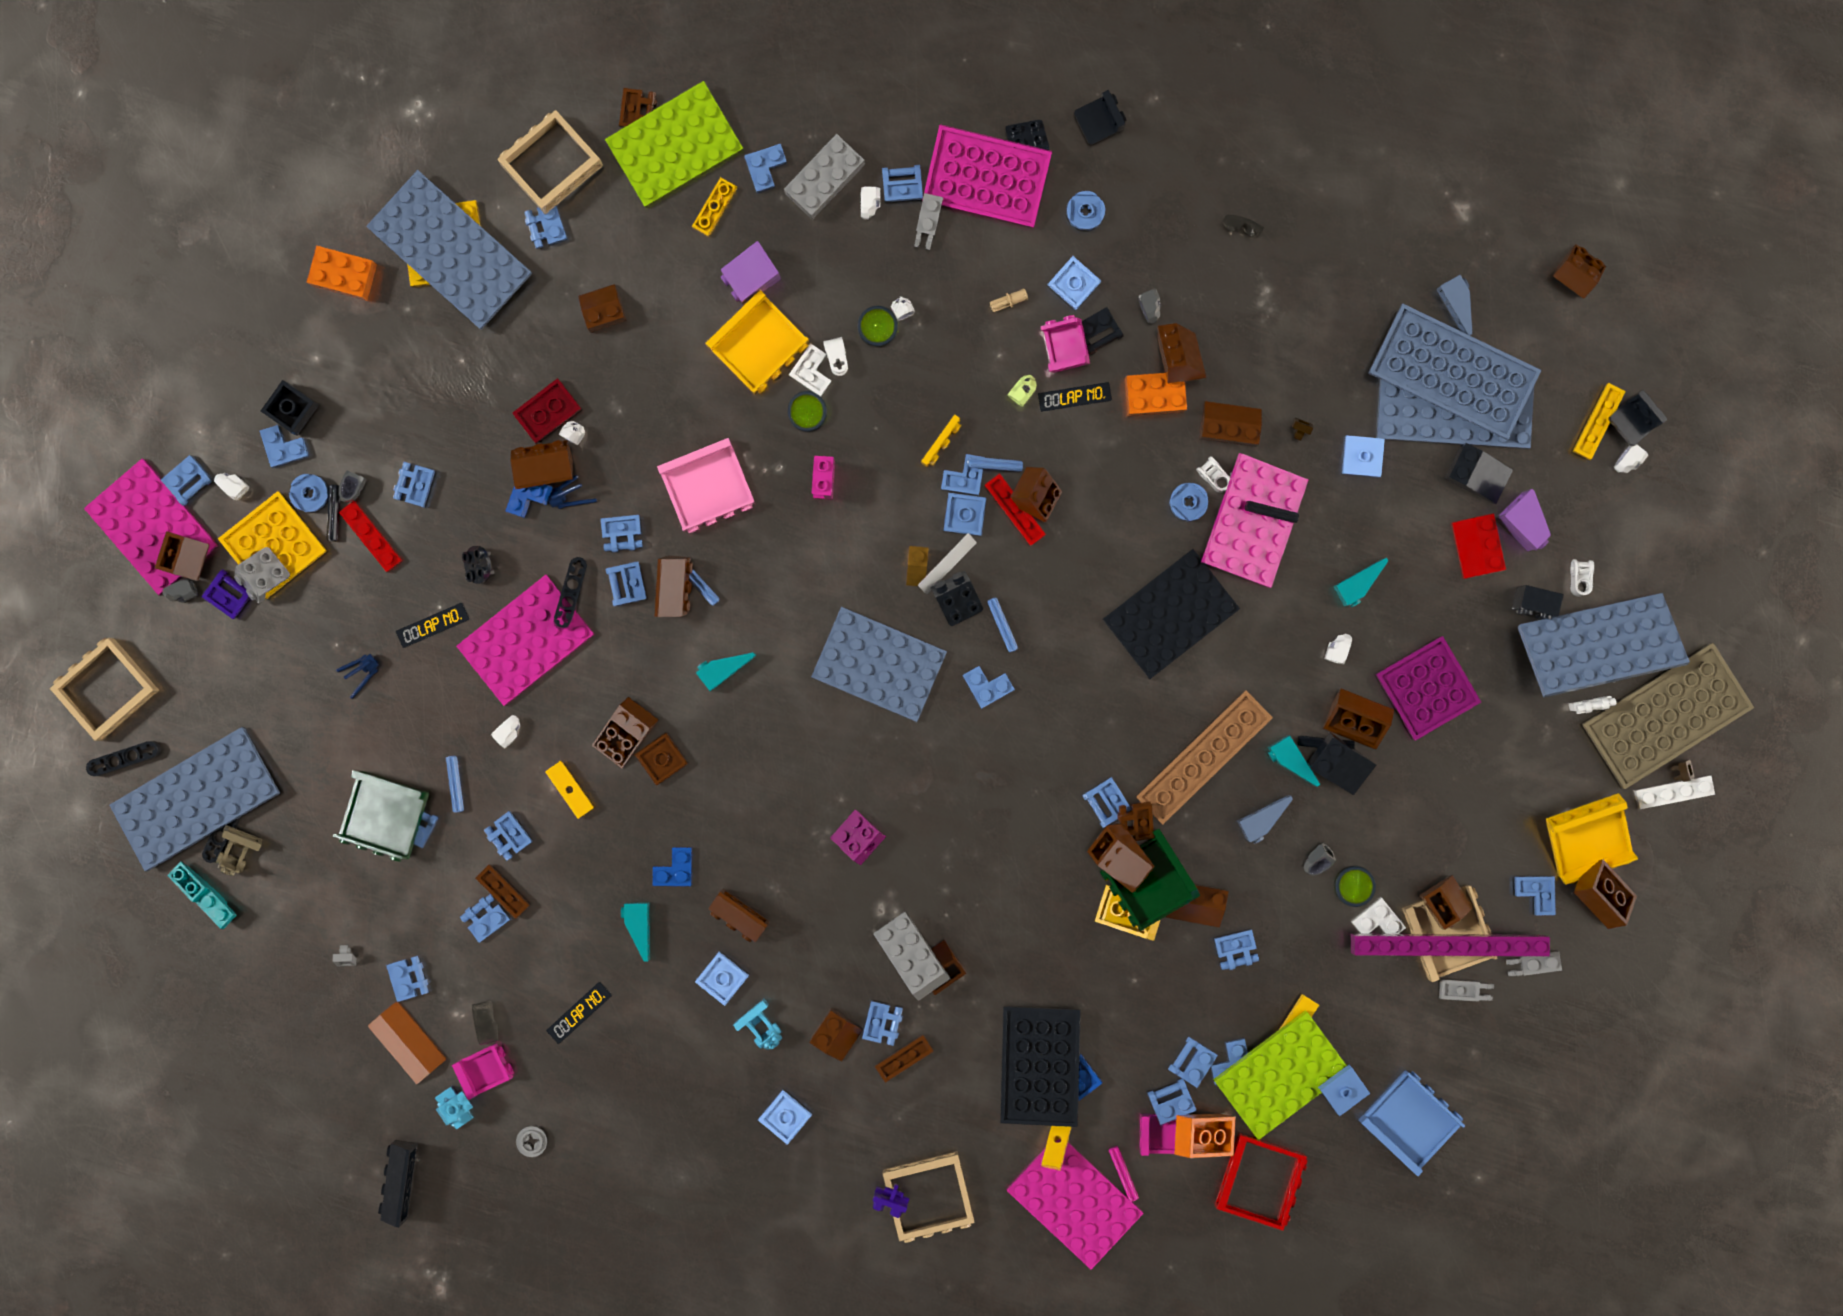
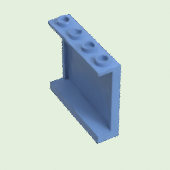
(1411, 1121)

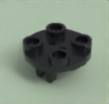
(477, 564)

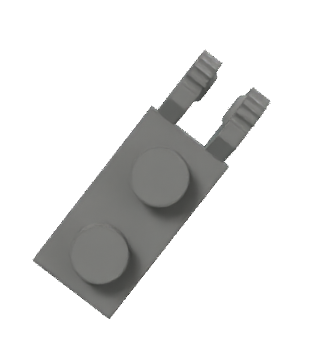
(928, 218)
(1536, 964)
(1463, 990)

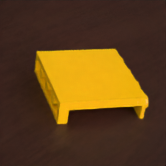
(757, 343)
(1588, 835)

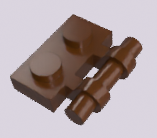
(631, 105)
(1142, 820)

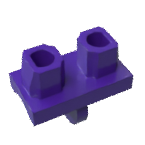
(890, 1198)

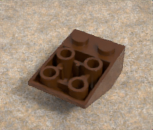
(624, 732)
(1121, 856)

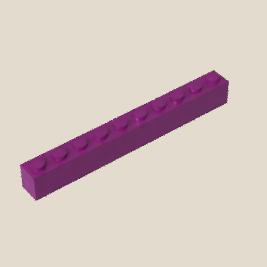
(1450, 944)

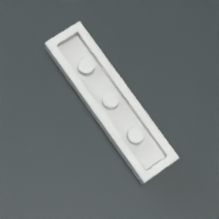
(1674, 792)

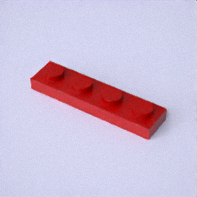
(1022, 521)
(370, 536)

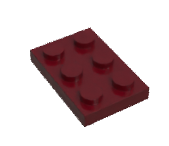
(546, 411)

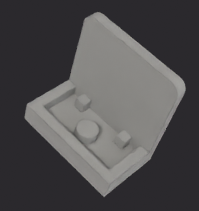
(260, 574)

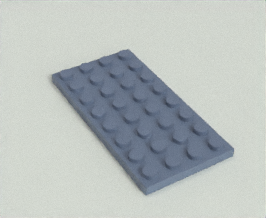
(449, 249)
(1454, 371)
(1413, 419)
(1603, 645)
(194, 799)

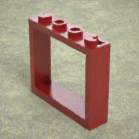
(1289, 1198)

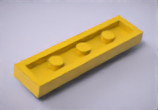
(1598, 421)

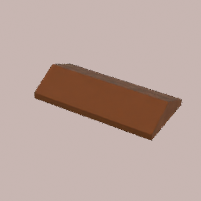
(407, 1042)

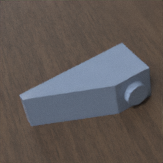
(1457, 300)
(1260, 822)

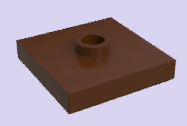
(661, 759)

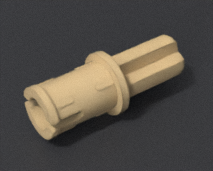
(1008, 300)

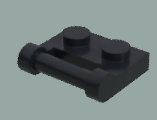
(1097, 324)

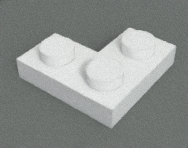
(806, 372)
(1378, 914)

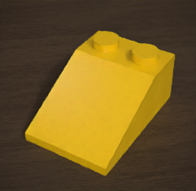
(1112, 915)

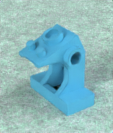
(771, 1037)
(453, 1107)

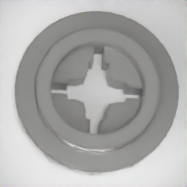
(526, 1148)

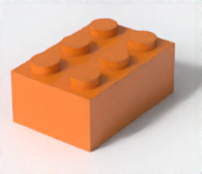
(341, 273)
(1154, 395)
(1204, 1135)

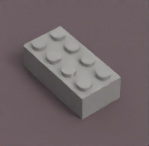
(824, 176)
(911, 956)

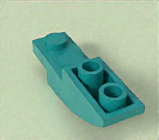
(203, 894)

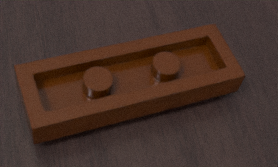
(502, 891)
(904, 1058)

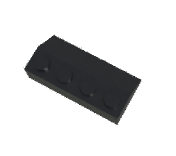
(398, 1182)

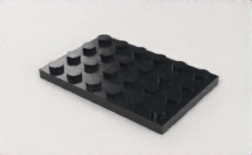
(1171, 614)
(1040, 1066)

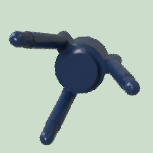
(558, 496)
(366, 663)

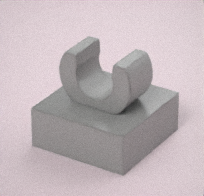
(345, 957)

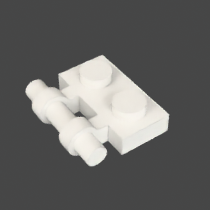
(1587, 706)

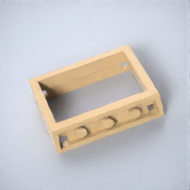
(567, 185)
(123, 713)
(924, 1165)

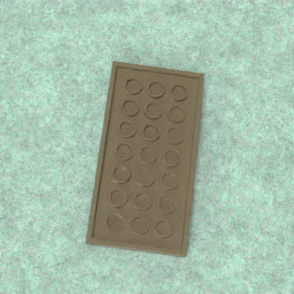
(1667, 716)

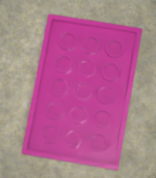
(988, 175)
(136, 517)
(1247, 541)
(523, 642)
(1076, 1204)

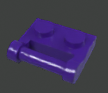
(224, 599)

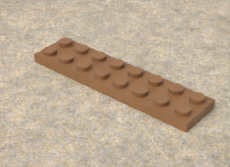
(1204, 756)

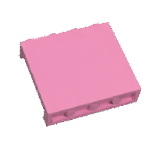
(706, 485)

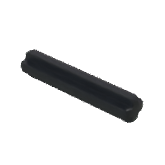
(1271, 511)
(333, 513)
(1315, 742)

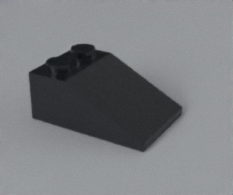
(1478, 473)
(1341, 764)

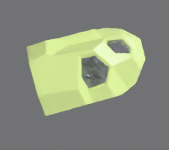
(1023, 390)

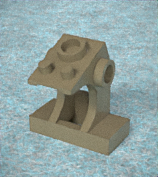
(230, 864)

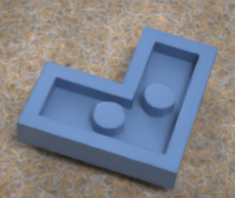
(761, 162)
(279, 451)
(965, 482)
(985, 691)
(1542, 889)
(1236, 1050)

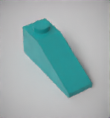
(1356, 586)
(719, 670)
(1288, 755)
(638, 924)

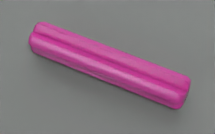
(1123, 1173)

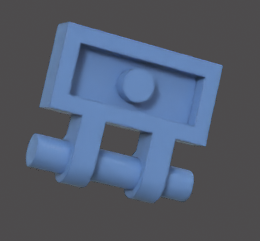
(552, 226)
(419, 486)
(621, 526)
(512, 832)
(488, 923)
(1234, 944)
(402, 980)
(876, 1022)

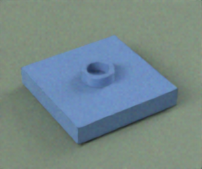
(964, 514)
(1344, 1090)

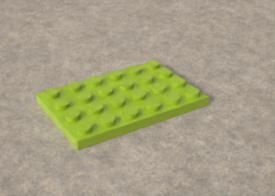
(674, 143)
(1280, 1074)

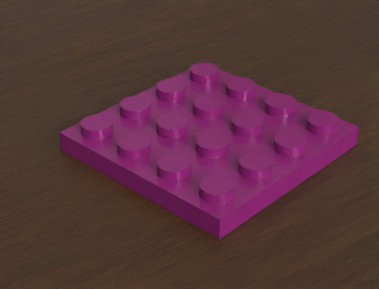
(1428, 688)

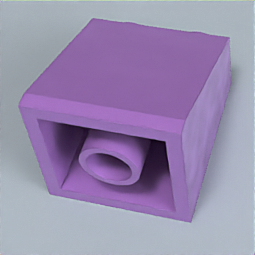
(750, 273)
(1526, 521)

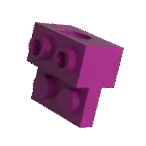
(857, 837)

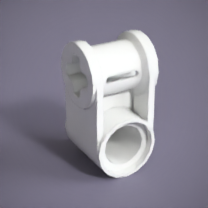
(836, 353)
(1213, 474)
(1582, 576)

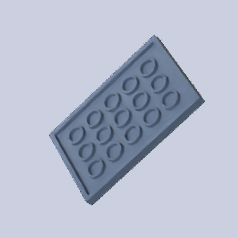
(879, 664)

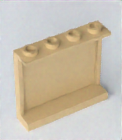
(1422, 922)

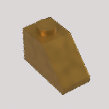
(917, 565)

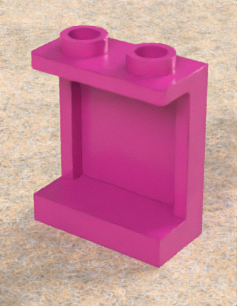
(1066, 344)
(823, 477)
(483, 1070)
(1154, 1137)

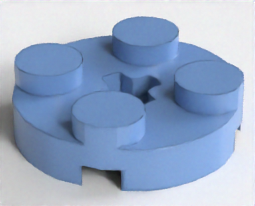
(1094, 203)
(298, 492)
(1200, 501)

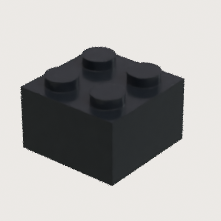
(289, 407)
(1537, 601)

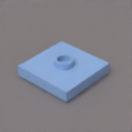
(1074, 283)
(1363, 456)
(722, 978)
(785, 1117)

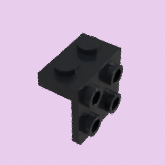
(1100, 118)
(1028, 133)
(1637, 418)
(957, 598)

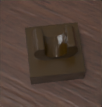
(1301, 427)
(1685, 769)

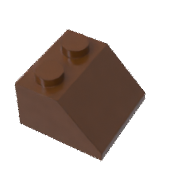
(601, 308)
(835, 1035)

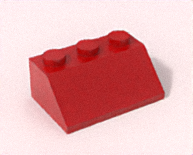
(1478, 546)

